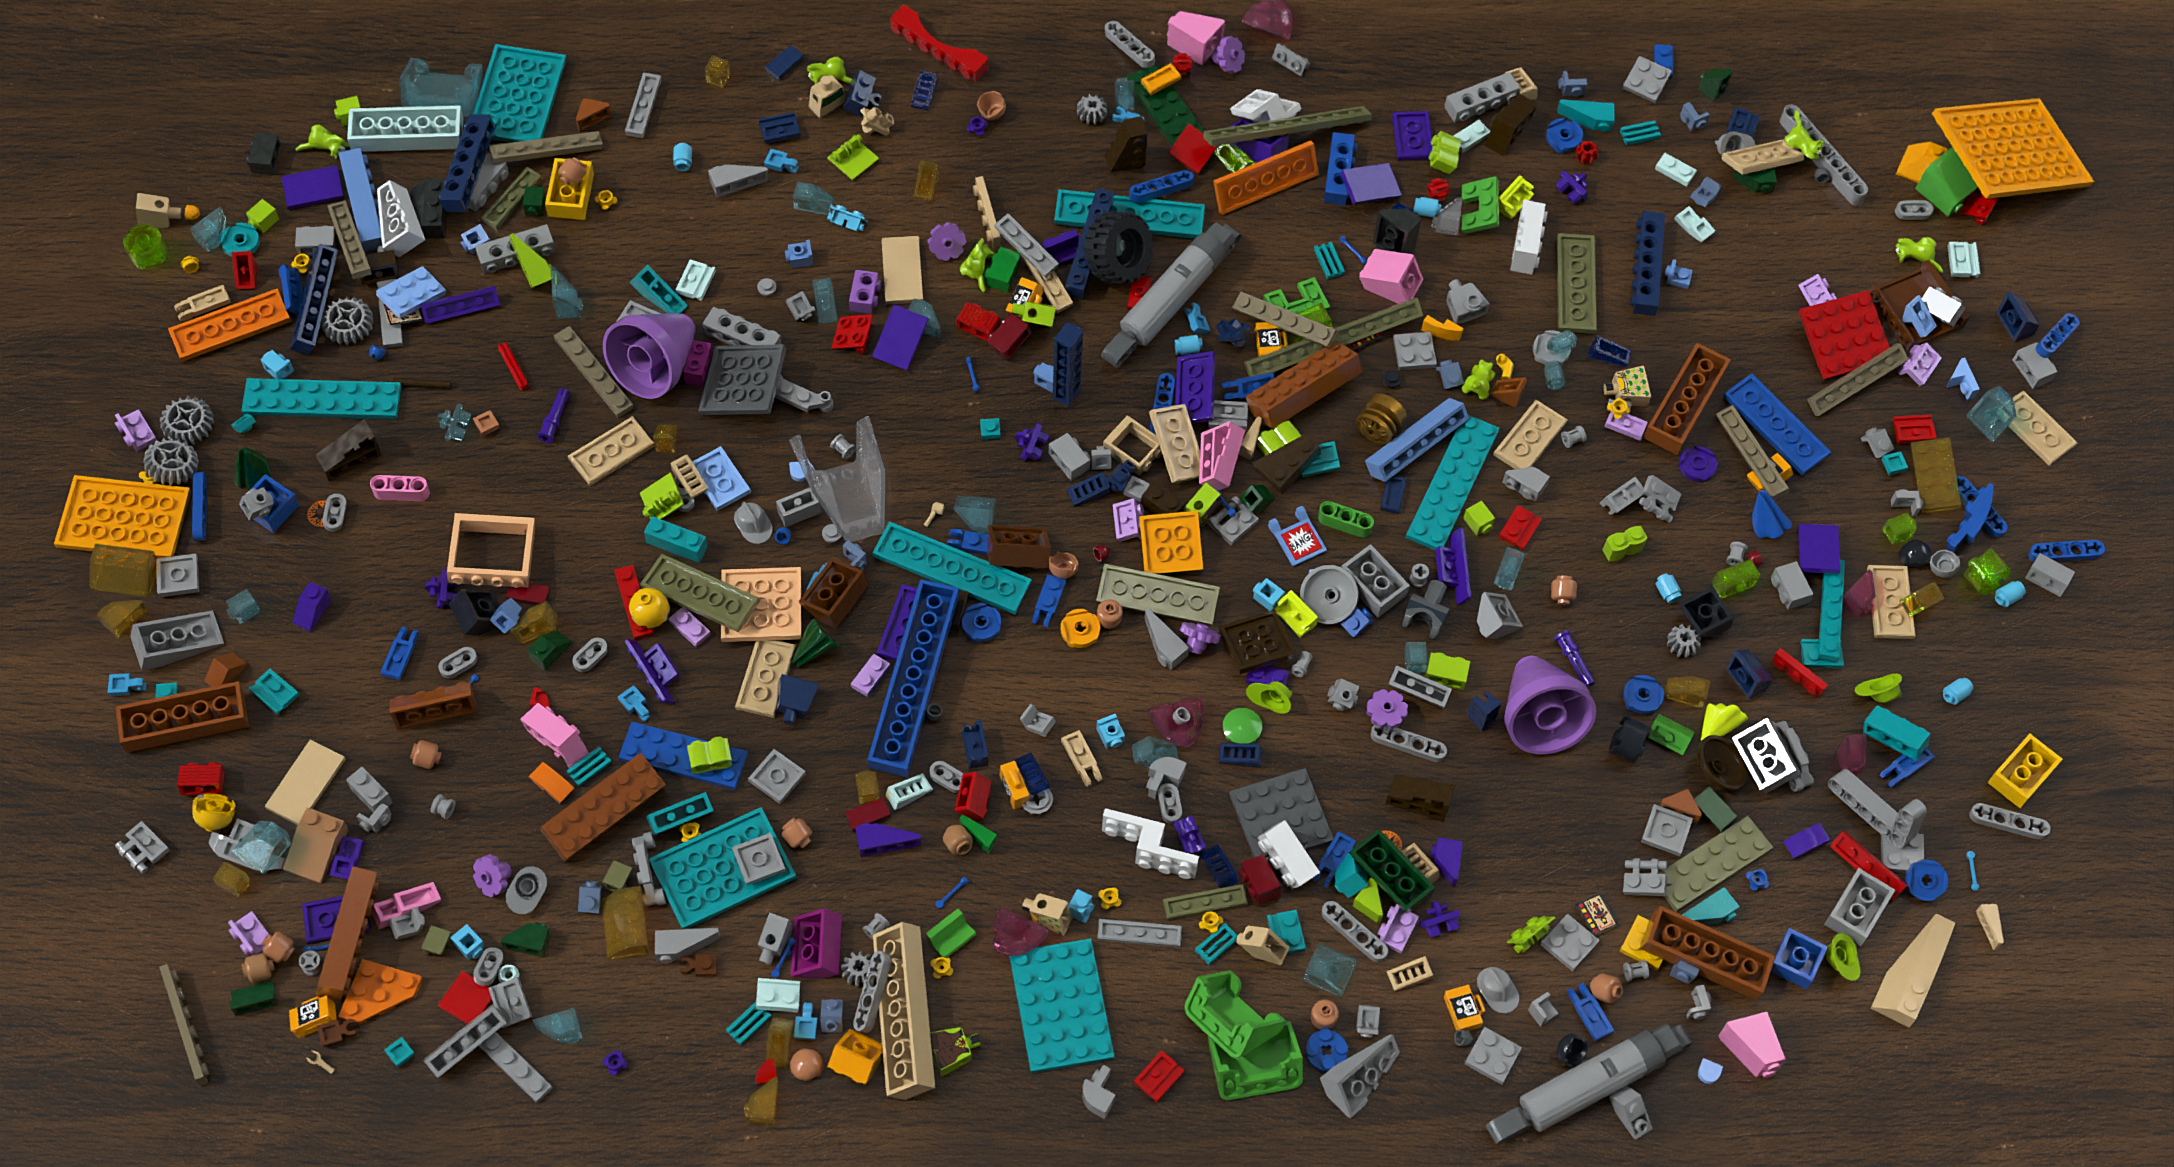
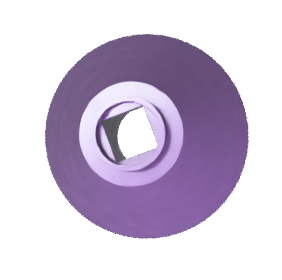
(648, 351)
(1547, 707)

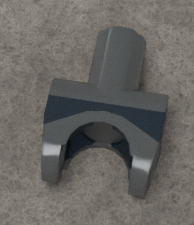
(1428, 608)

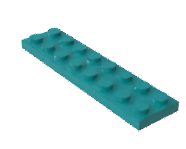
(1162, 216)
(321, 398)
(1452, 483)
(952, 567)

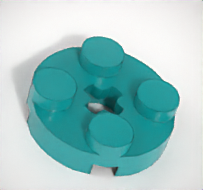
(241, 230)

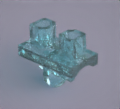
(1124, 93)
(458, 416)

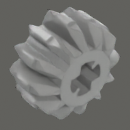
(1092, 109)
(1691, 639)
(850, 968)

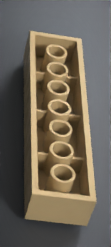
(905, 1014)

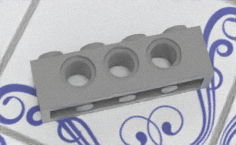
(1481, 97)
(487, 252)
(718, 318)
(465, 1040)

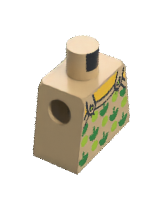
(1630, 386)
(1049, 912)

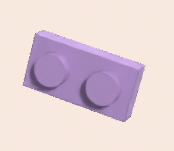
(1627, 425)
(689, 626)
(870, 675)

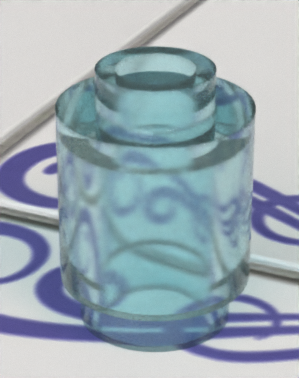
(1562, 342)
(1554, 375)

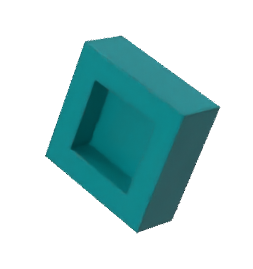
(243, 424)
(990, 428)
(1894, 463)
(166, 689)
(399, 1052)

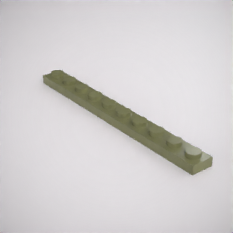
(1286, 126)
(1346, 334)

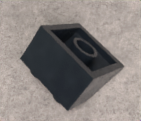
(474, 610)
(1707, 613)

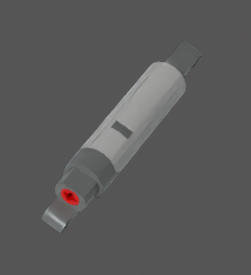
(1171, 291)
(1590, 1081)

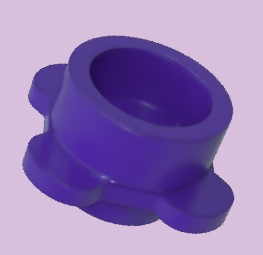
(977, 121)
(611, 1058)

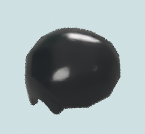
(1915, 554)
(1571, 1050)

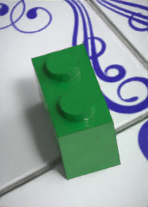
(1003, 269)

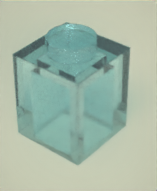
(242, 606)
(1415, 657)

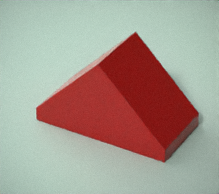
(244, 269)

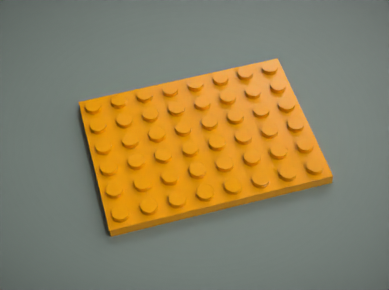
(2012, 148)

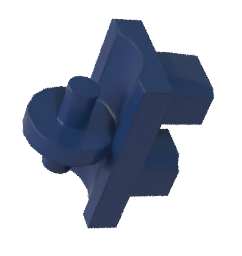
(1232, 332)
(1121, 476)

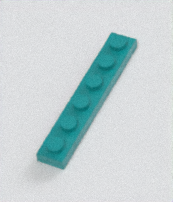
(1831, 615)

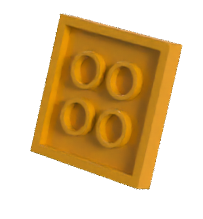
(1171, 542)

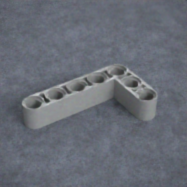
(1895, 827)

